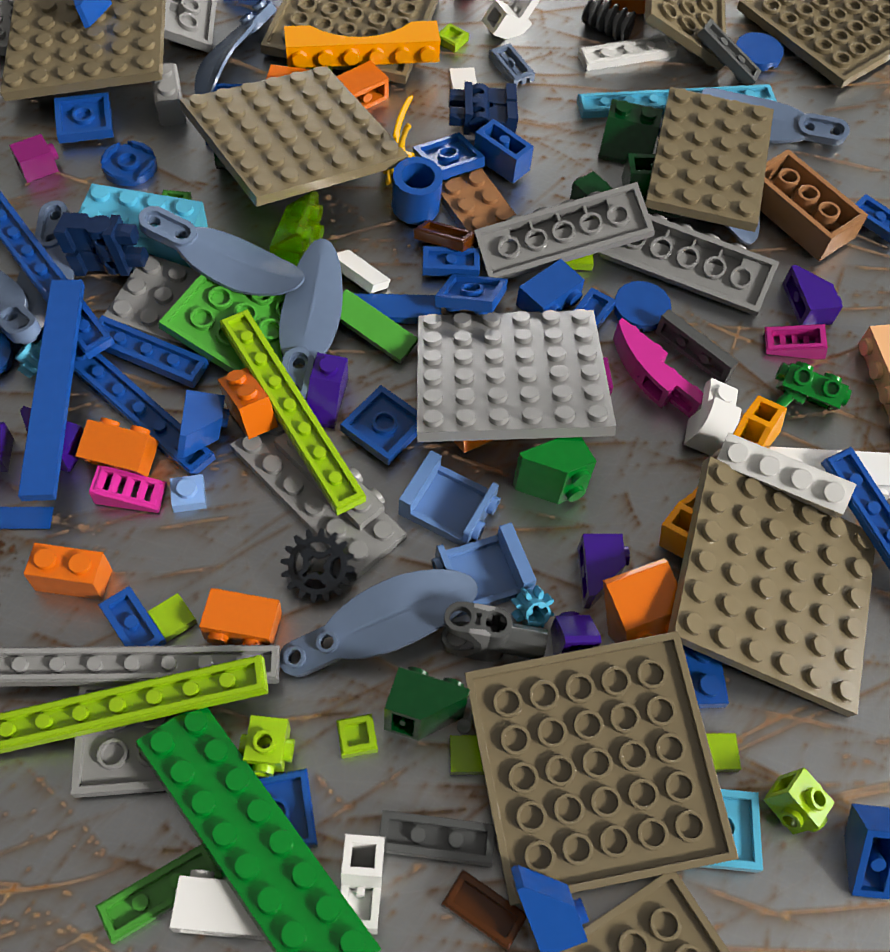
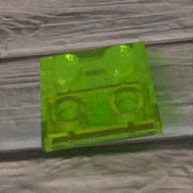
(298, 228)

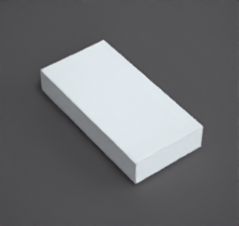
(361, 272)

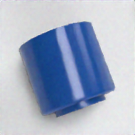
(416, 190)

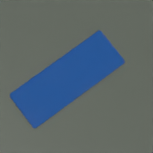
(26, 517)

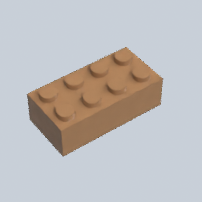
(808, 206)

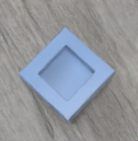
(188, 493)

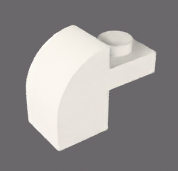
(509, 19)
(717, 417)
(363, 876)

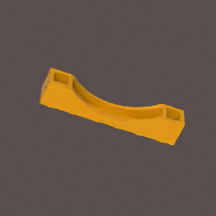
(410, 44)
(759, 425)

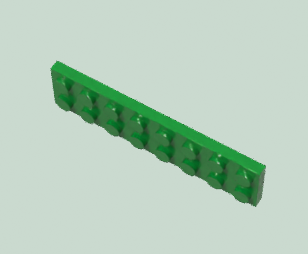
(251, 839)

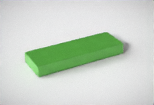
(376, 327)
(150, 896)

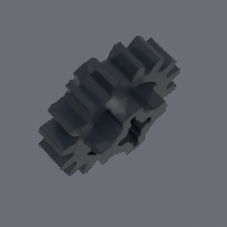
(308, 553)

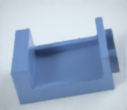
(447, 502)
(494, 563)

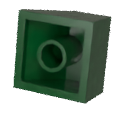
(629, 130)

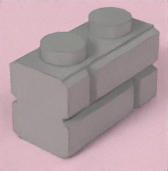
(168, 95)

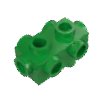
(803, 384)

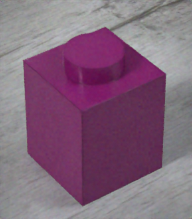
(35, 157)

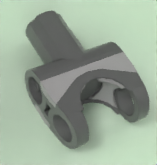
(491, 634)

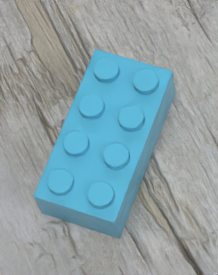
(129, 203)

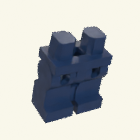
(479, 105)
(99, 244)

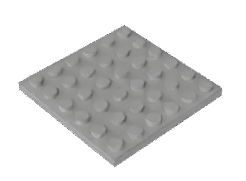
(511, 377)

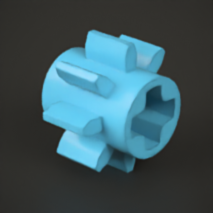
(28, 358)
(532, 607)

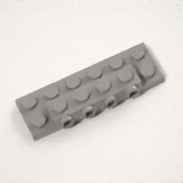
(190, 23)
(564, 232)
(699, 264)
(281, 469)

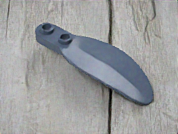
(214, 62)
(791, 124)
(47, 220)
(222, 256)
(311, 312)
(15, 317)
(382, 619)

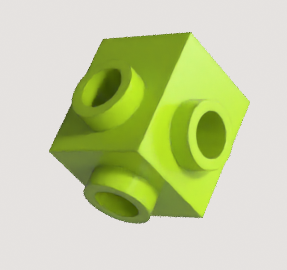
(267, 745)
(799, 801)

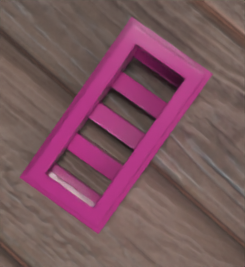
(803, 332)
(117, 477)

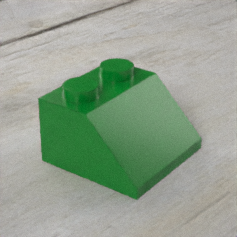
(555, 470)

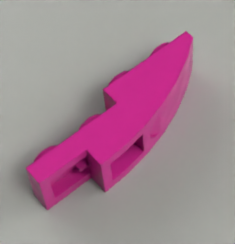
(646, 366)

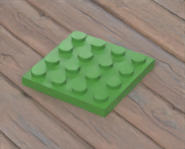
(198, 314)

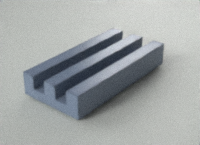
(507, 65)

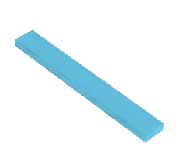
(598, 104)

